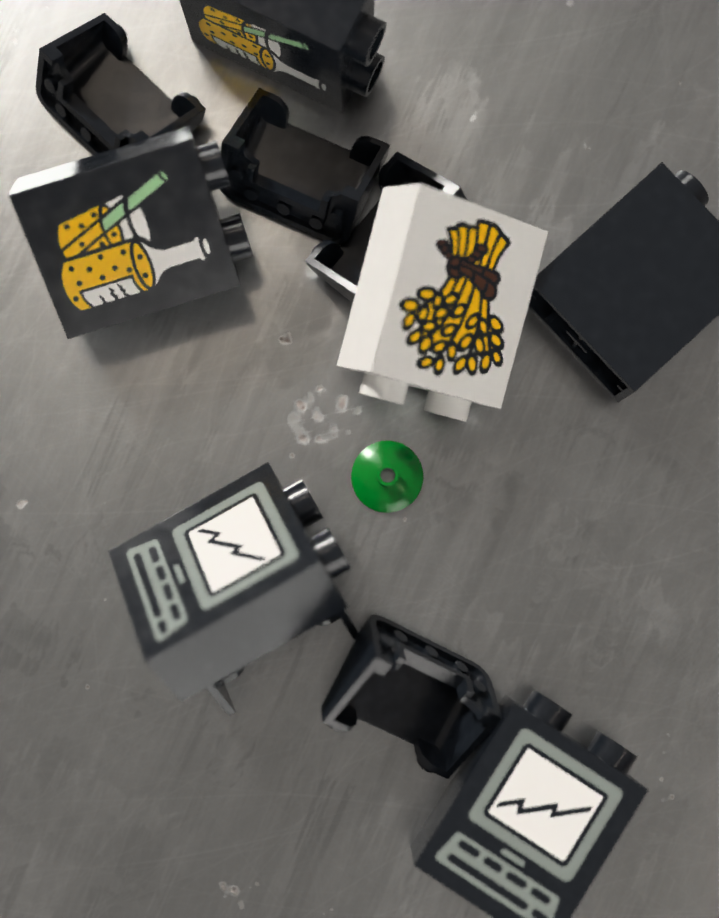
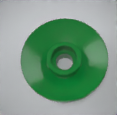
(381, 495)

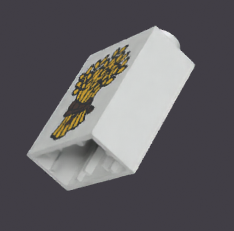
(441, 300)

